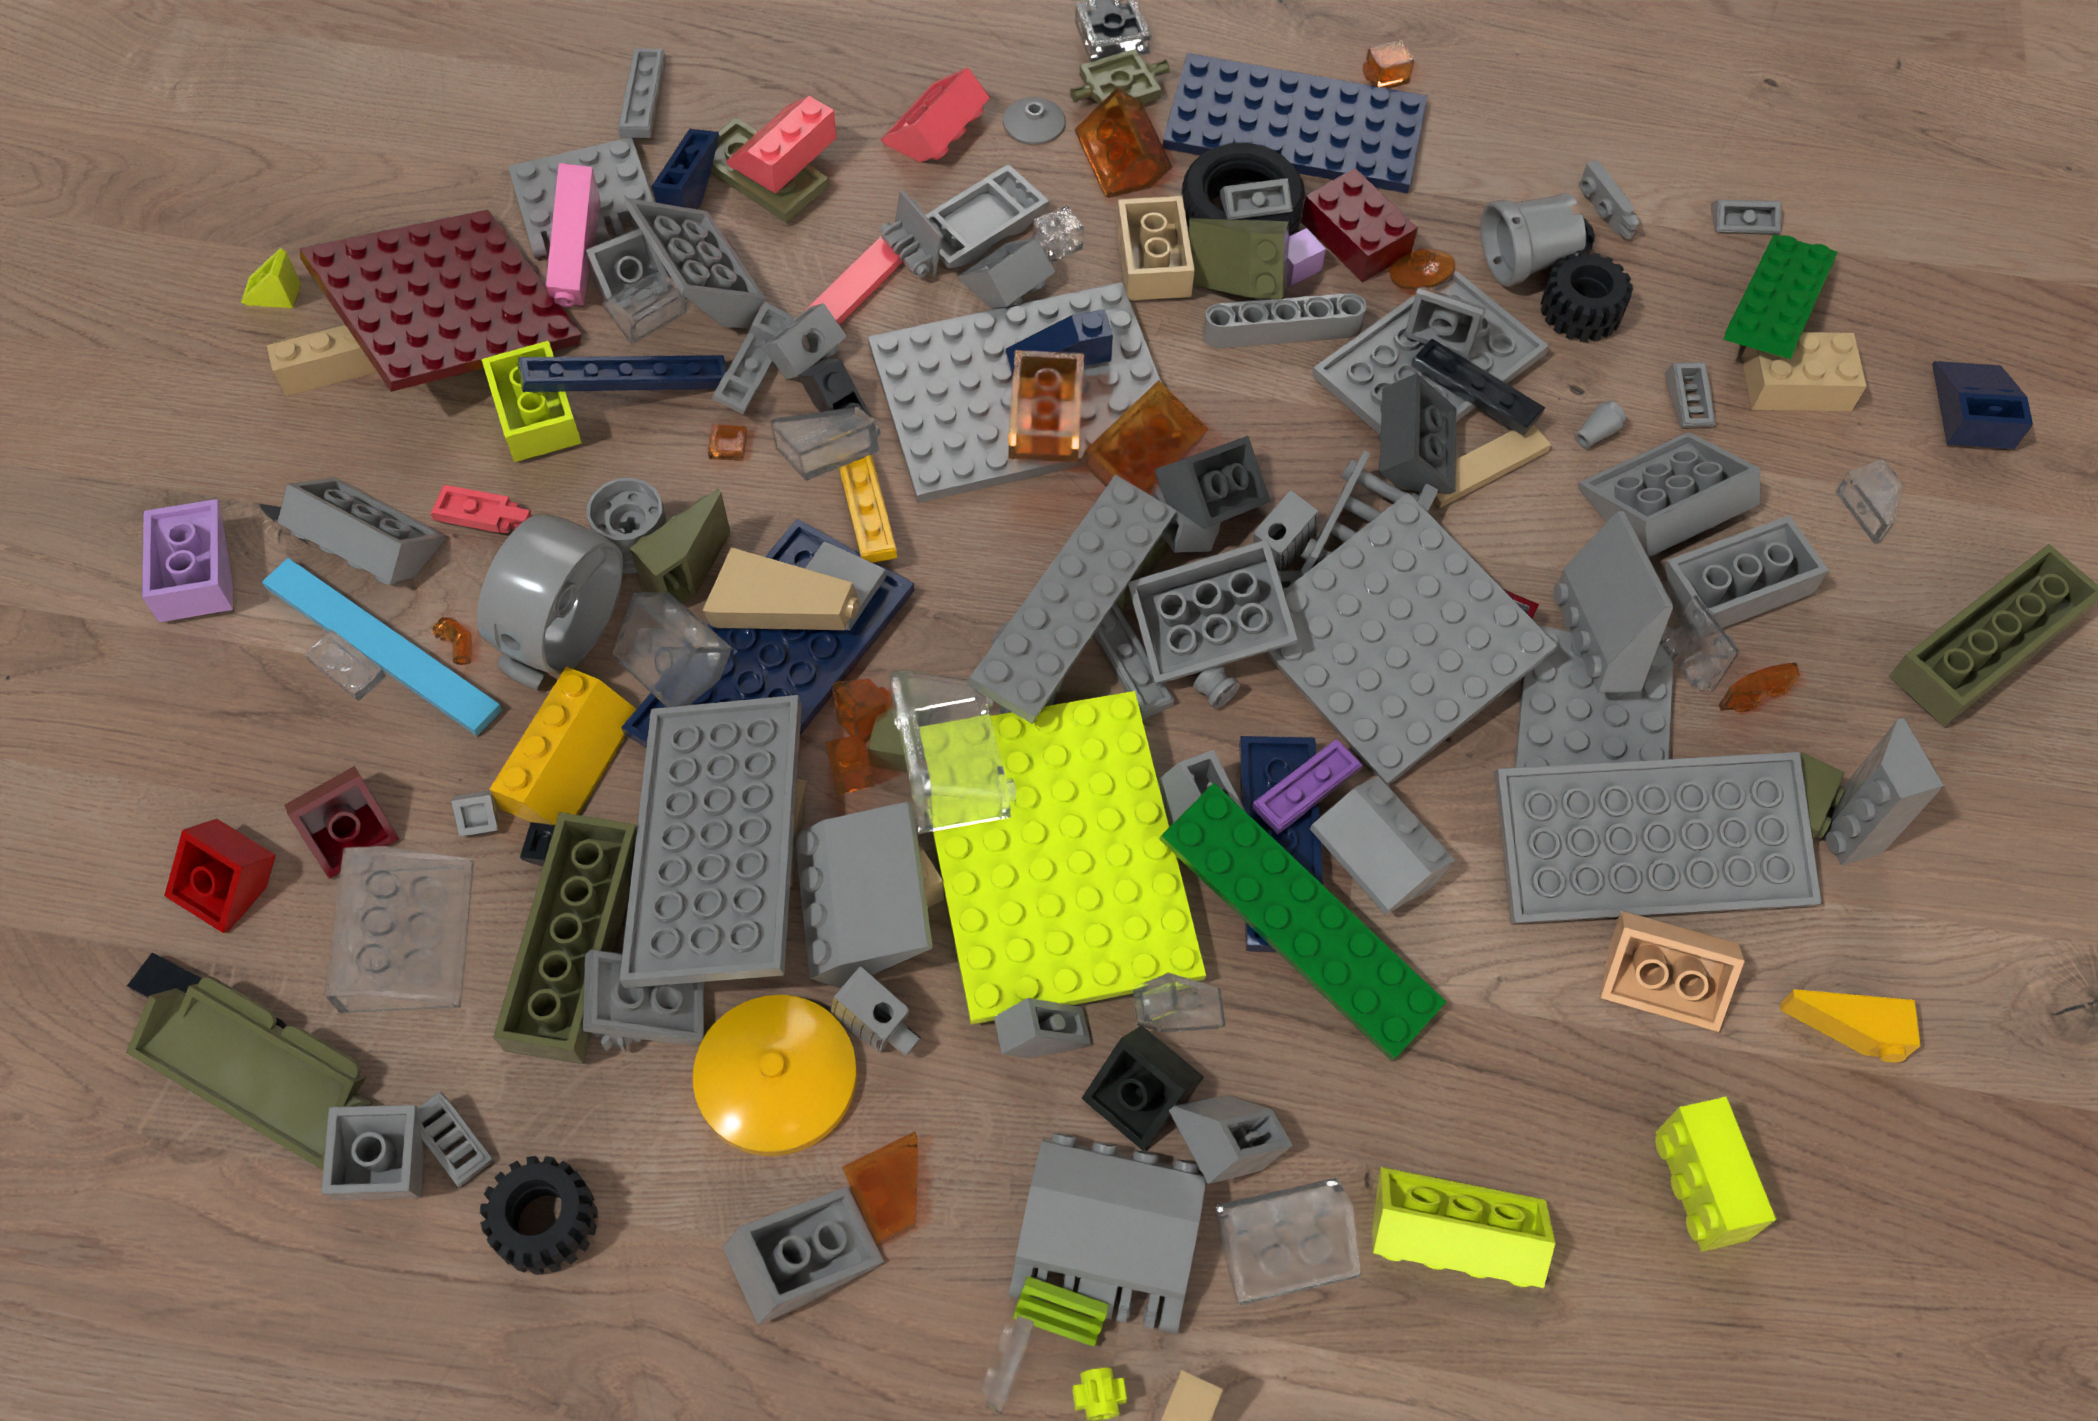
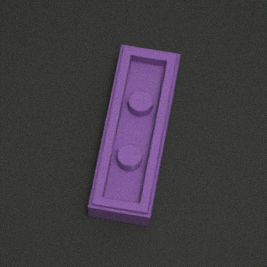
(1307, 786)

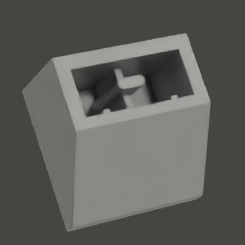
(1189, 780)
(1230, 1136)

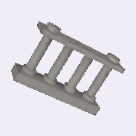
(1354, 473)

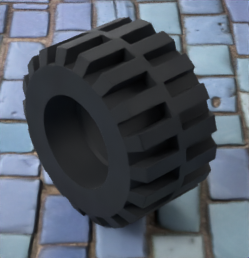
(1586, 296)
(516, 1192)

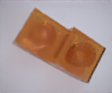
(1751, 689)

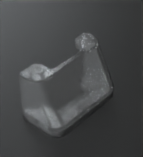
(949, 751)

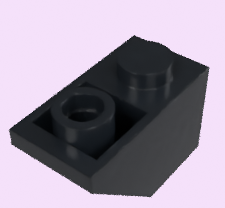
(831, 386)

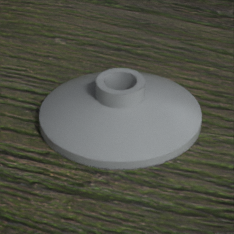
(1034, 120)

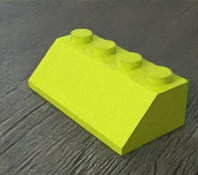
(1462, 1228)

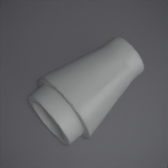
(1603, 422)

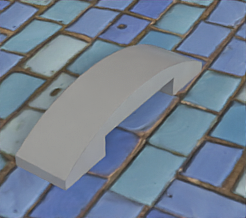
(751, 361)

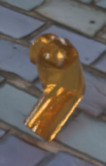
(457, 634)

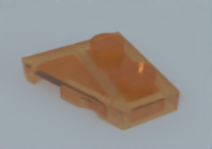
(887, 1187)

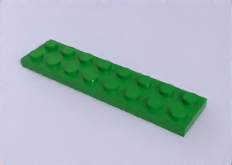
(1303, 921)

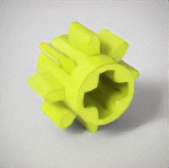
(1099, 1394)

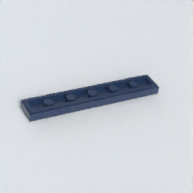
(620, 373)

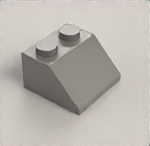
(1009, 273)
(1444, 319)
(373, 1153)

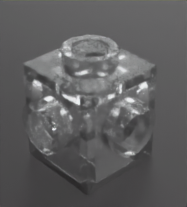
(1059, 233)

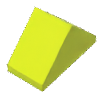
(273, 283)

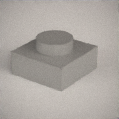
(475, 813)

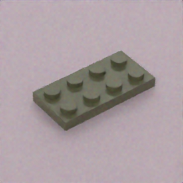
(785, 203)

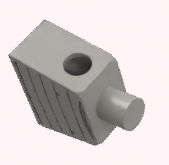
(1288, 529)
(864, 1001)

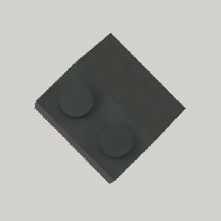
(1141, 1086)

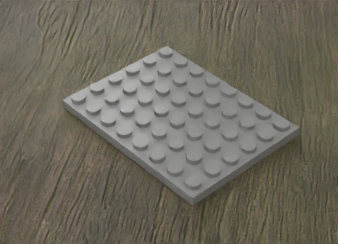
(954, 389)

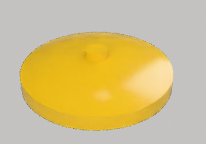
(775, 1075)

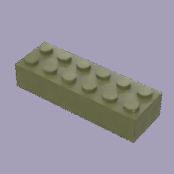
(1996, 635)
(573, 911)

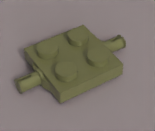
(1123, 71)

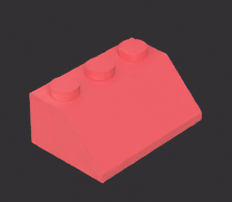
(938, 117)
(786, 144)

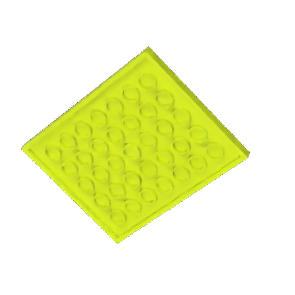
(1075, 886)

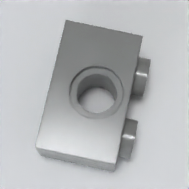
(787, 346)

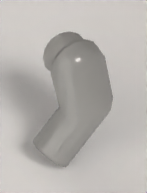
(520, 672)

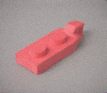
(478, 510)

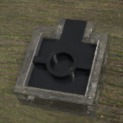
(1111, 28)

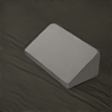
(1256, 199)
(1746, 216)

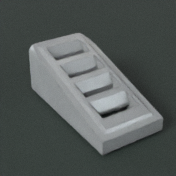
(1700, 384)
(444, 1113)

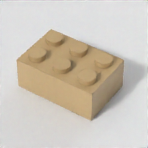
(1155, 248)
(1818, 377)

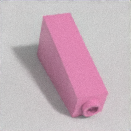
(572, 232)

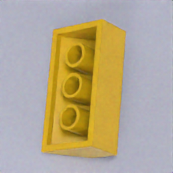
(563, 750)

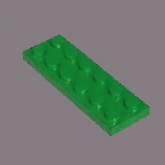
(1781, 296)

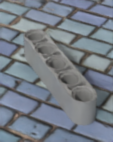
(1284, 320)

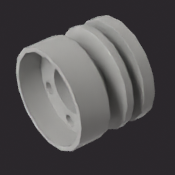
(625, 513)

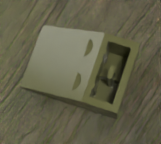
(683, 549)

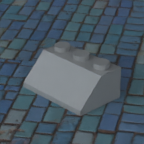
(1382, 845)

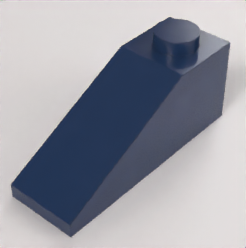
(687, 170)
(1079, 333)

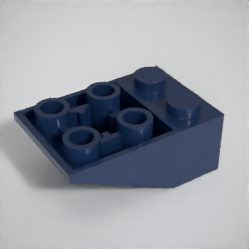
(1981, 405)

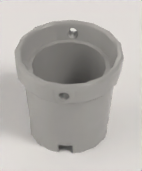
(1530, 235)

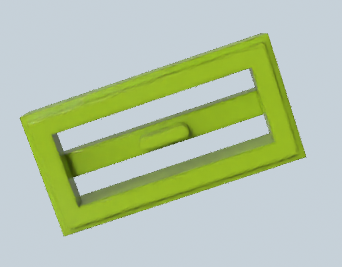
(1058, 1316)

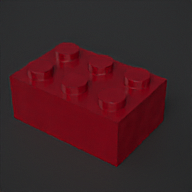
(1358, 224)

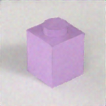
(1304, 256)

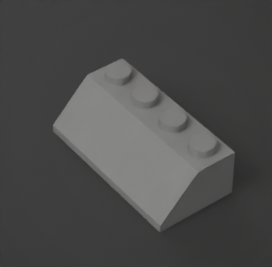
(359, 528)
(1747, 572)
(1882, 796)

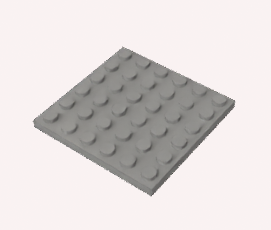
(1404, 639)

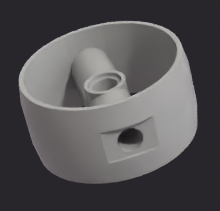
(549, 593)

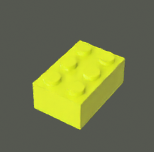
(530, 420)
(1713, 1175)

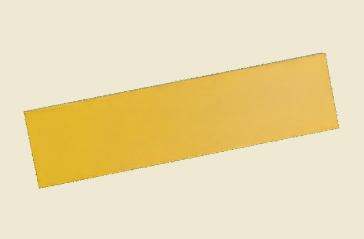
(868, 511)

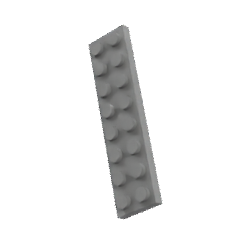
(1071, 599)

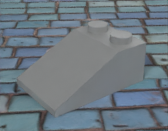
(801, 1254)

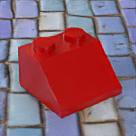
(218, 873)

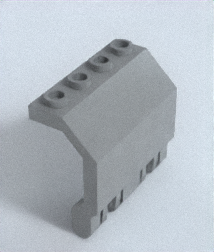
(1111, 1226)

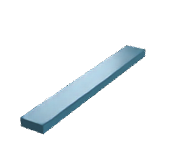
(383, 647)

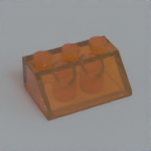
(1122, 145)

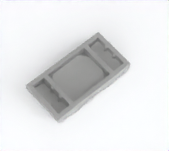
(985, 214)

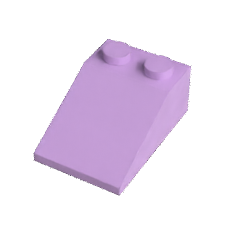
(186, 561)

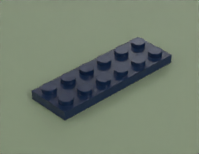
(1262, 766)

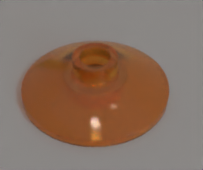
(1422, 268)

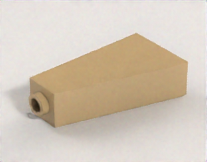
(778, 595)

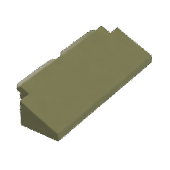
(247, 1064)

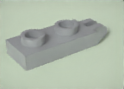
(1608, 199)

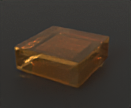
(727, 442)

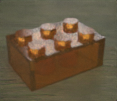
(1046, 406)
(1145, 437)

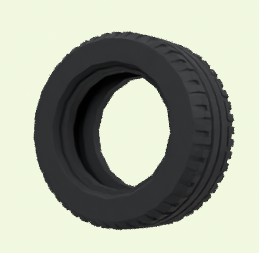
(1238, 165)

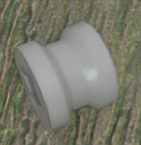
(1216, 686)

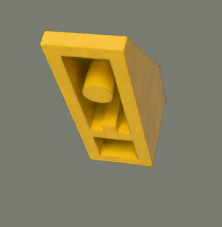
(1861, 1022)

